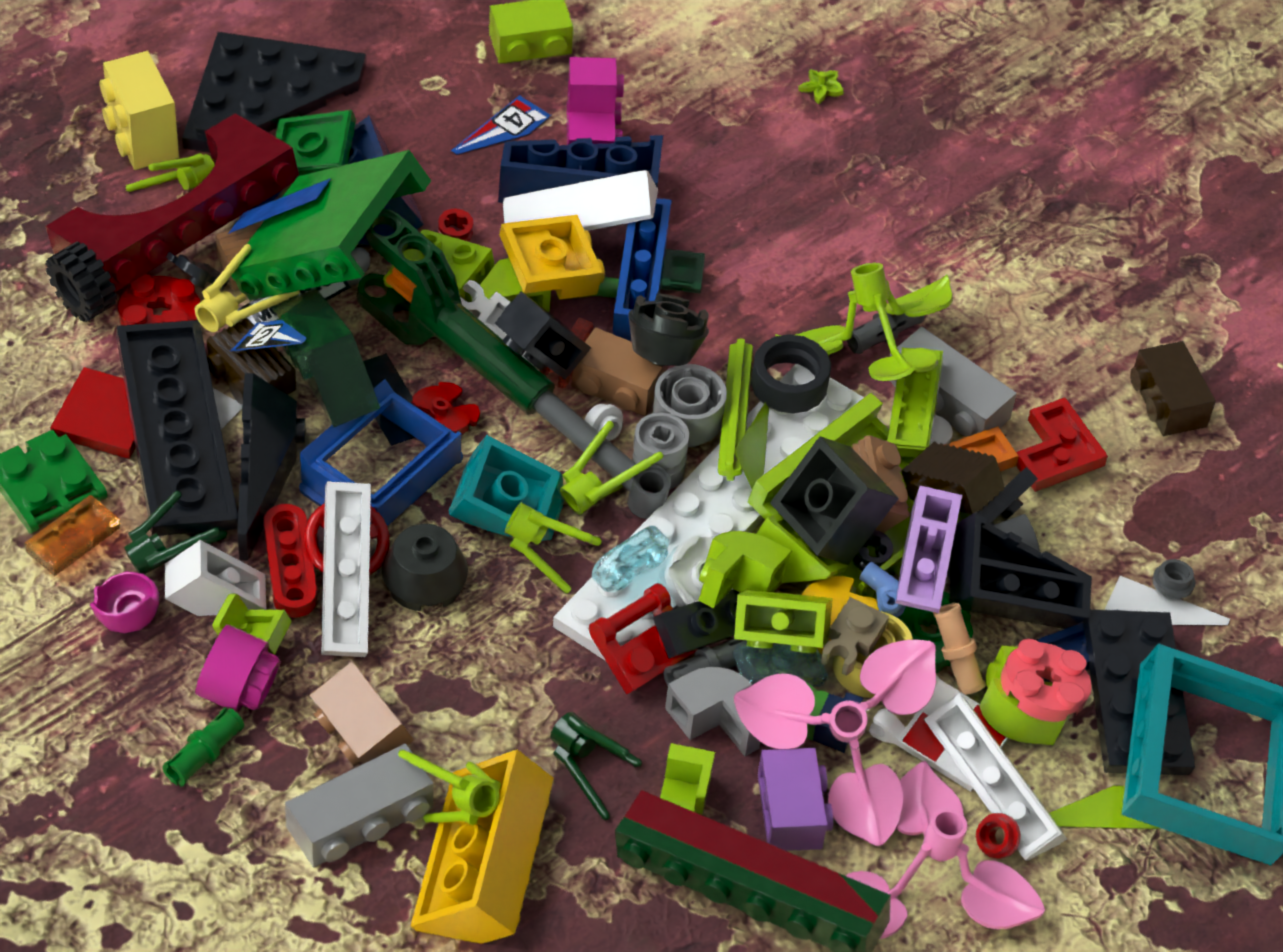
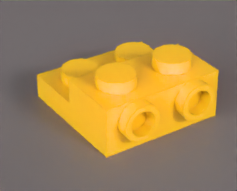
(553, 256)

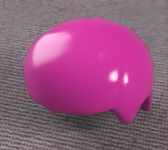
(126, 602)

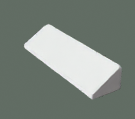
(596, 202)
(994, 775)

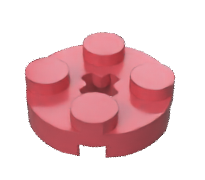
(1063, 668)

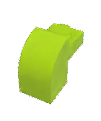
(741, 563)
(1006, 717)

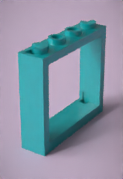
(1141, 800)

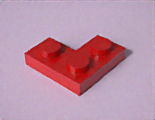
(1066, 446)

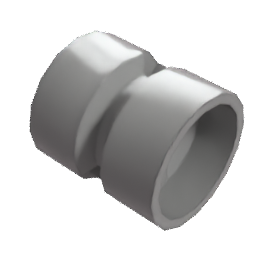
(663, 434)

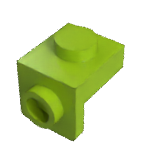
(264, 624)

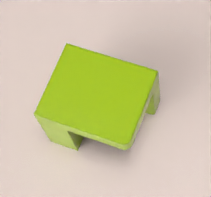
(688, 777)

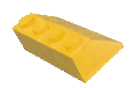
(483, 869)

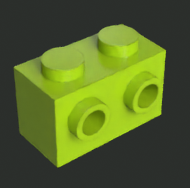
(783, 619)

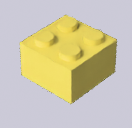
(139, 110)

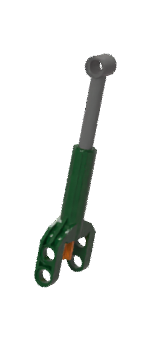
(435, 309)

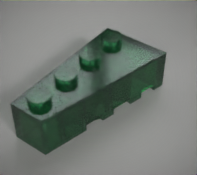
(328, 357)

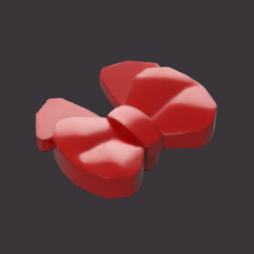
(436, 402)

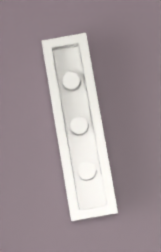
(346, 569)

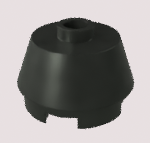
(666, 329)
(424, 567)

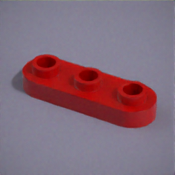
(285, 549)

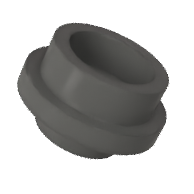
(1174, 579)

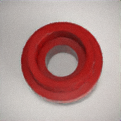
(987, 831)

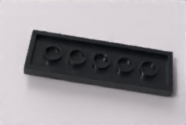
(176, 426)

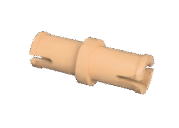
(959, 649)

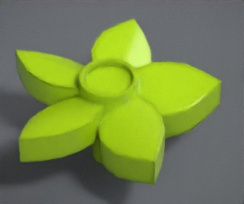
(822, 84)

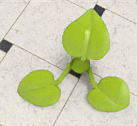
(872, 292)

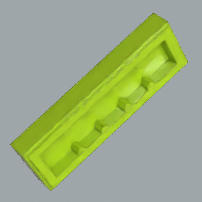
(915, 409)

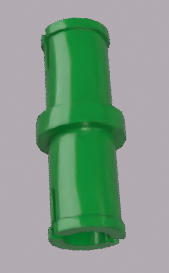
(203, 746)

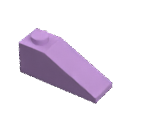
(928, 549)

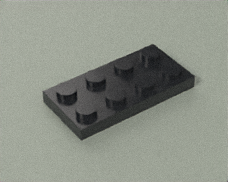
(1116, 648)

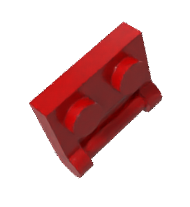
(643, 655)

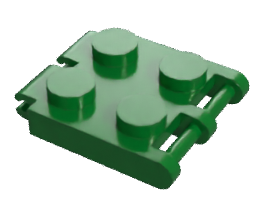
(46, 478)

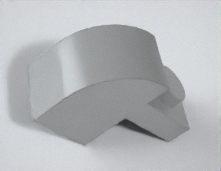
(707, 700)

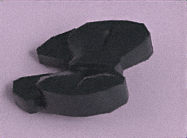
(200, 272)

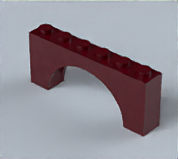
(246, 172)

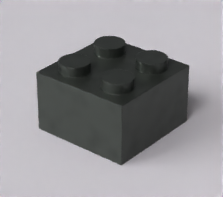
(834, 500)

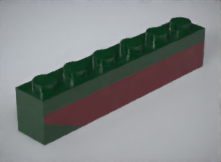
(752, 875)

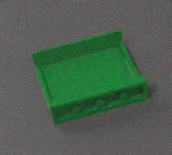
(315, 240)

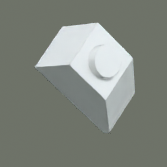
(205, 576)

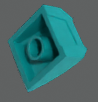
(501, 479)

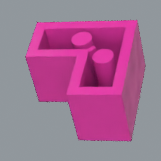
(592, 100)

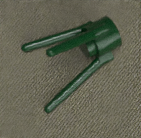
(149, 552)
(579, 739)

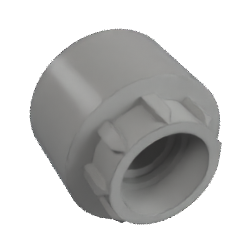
(693, 396)

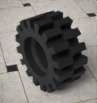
(81, 281)

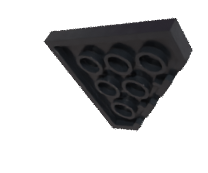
(267, 83)

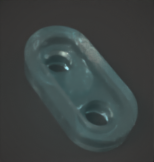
(630, 558)

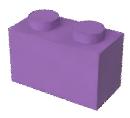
(793, 799)

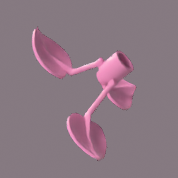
(781, 706)
(995, 892)

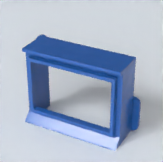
(411, 482)

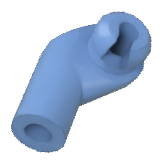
(885, 587)

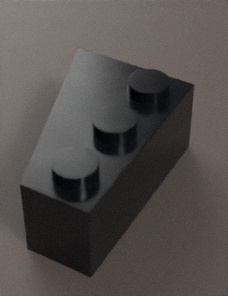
(1013, 581)

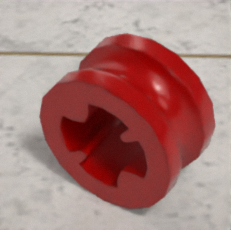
(457, 217)

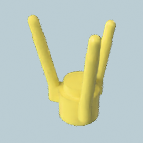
(222, 307)

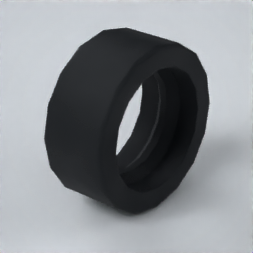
(794, 350)

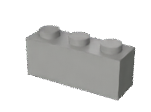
(966, 393)
(358, 806)

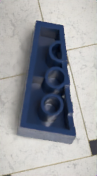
(546, 165)

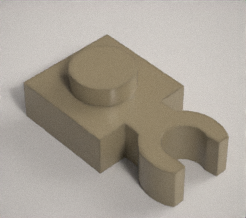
(854, 631)

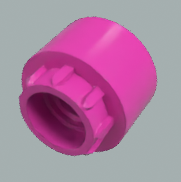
(238, 670)

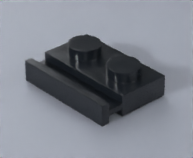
(1008, 501)

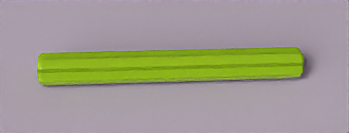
(736, 407)

